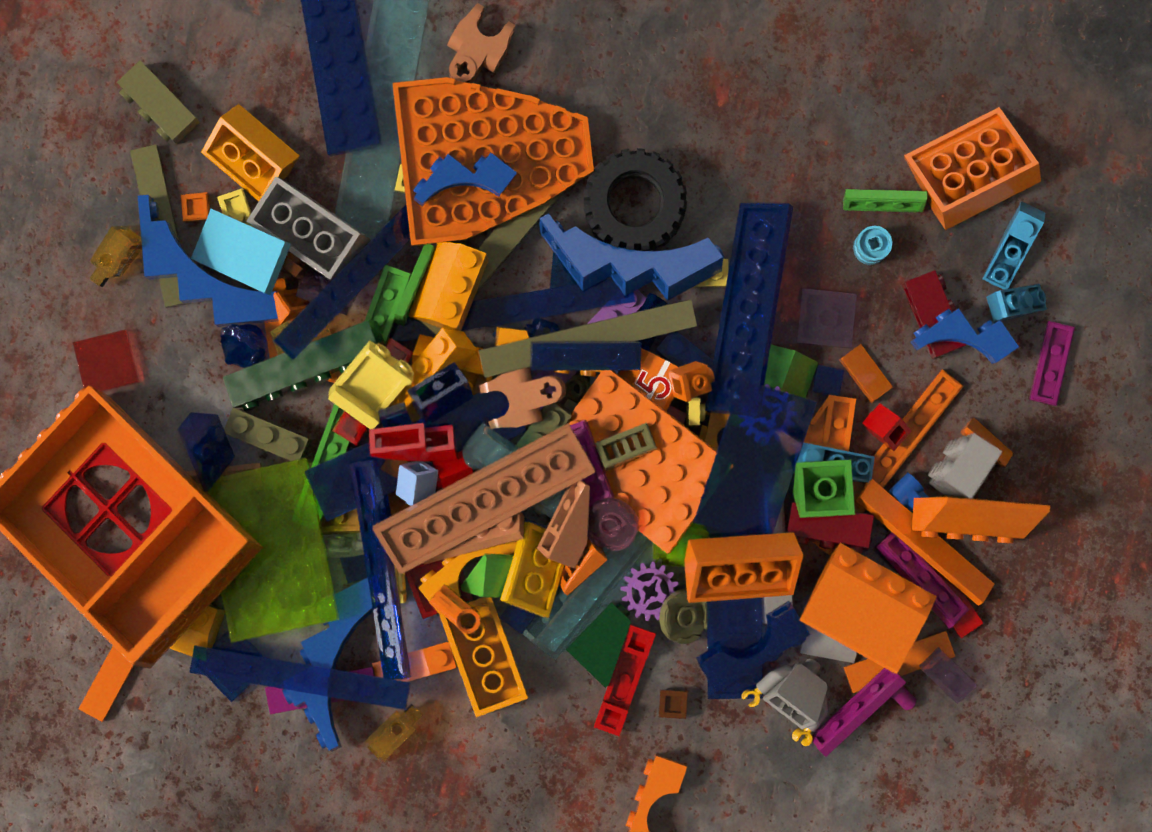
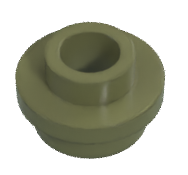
(572, 387)

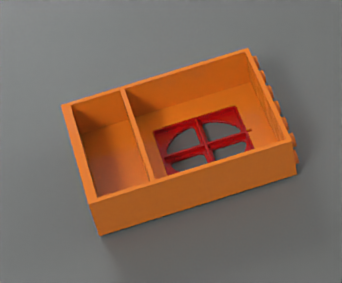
(170, 571)

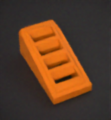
(587, 565)

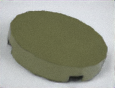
(682, 620)

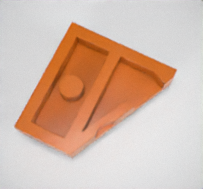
(832, 423)

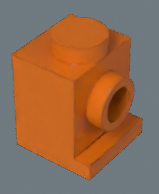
(691, 380)

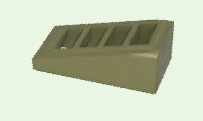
(622, 437)

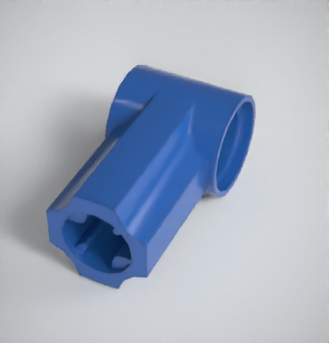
(906, 490)

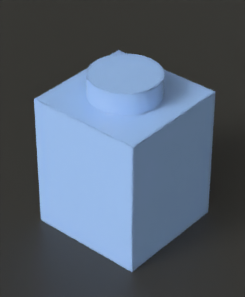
(416, 481)

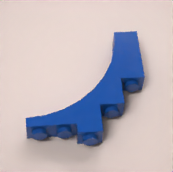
(324, 651)

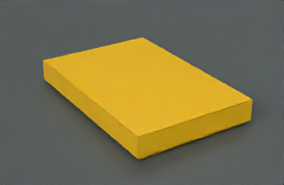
(532, 576)

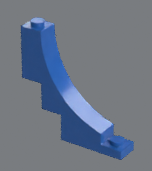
(166, 259)
(594, 261)

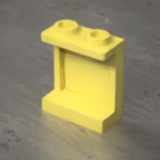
(370, 384)

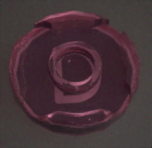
(612, 524)

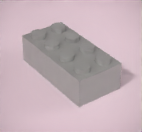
(310, 228)
(964, 466)

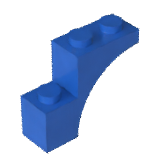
(490, 175)
(992, 341)

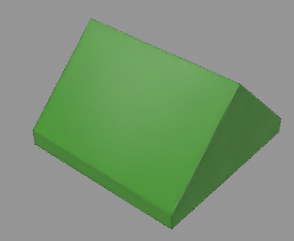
(790, 371)
(824, 488)
(488, 576)

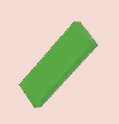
(884, 200)
(410, 292)

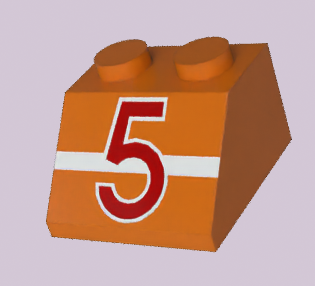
(652, 378)

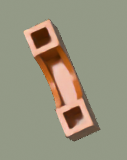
(663, 778)

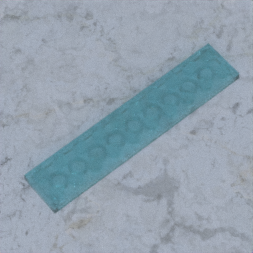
(392, 57)

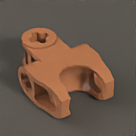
(476, 49)
(524, 396)

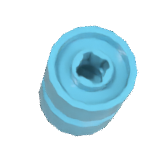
(872, 245)

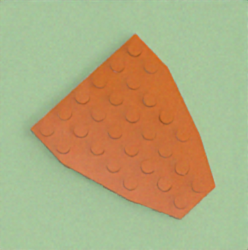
(467, 121)

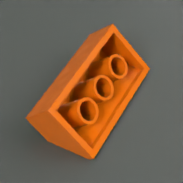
(742, 567)

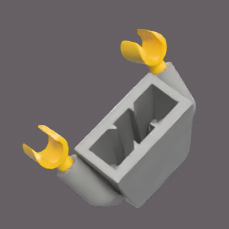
(795, 694)

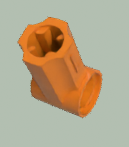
(453, 608)

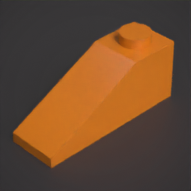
(426, 662)

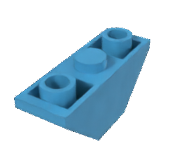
(1016, 302)

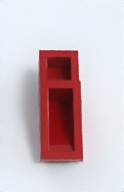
(413, 443)

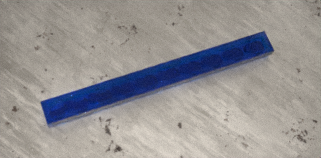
(526, 307)

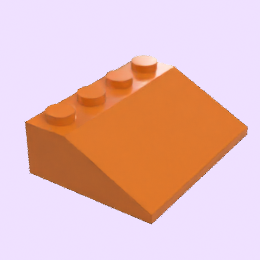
(973, 168)
(976, 518)
(867, 608)

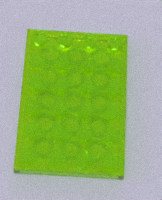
(290, 577)

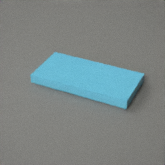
(240, 251)

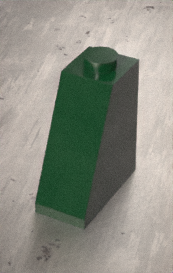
(602, 642)

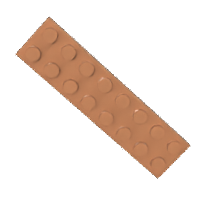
(484, 499)

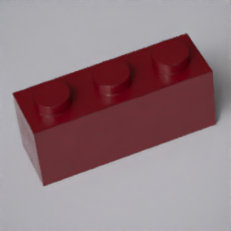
(927, 302)
(830, 531)

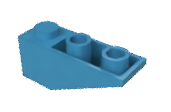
(1014, 245)
(861, 464)

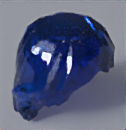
(243, 345)

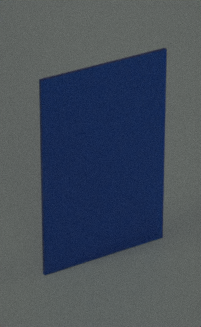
(763, 447)

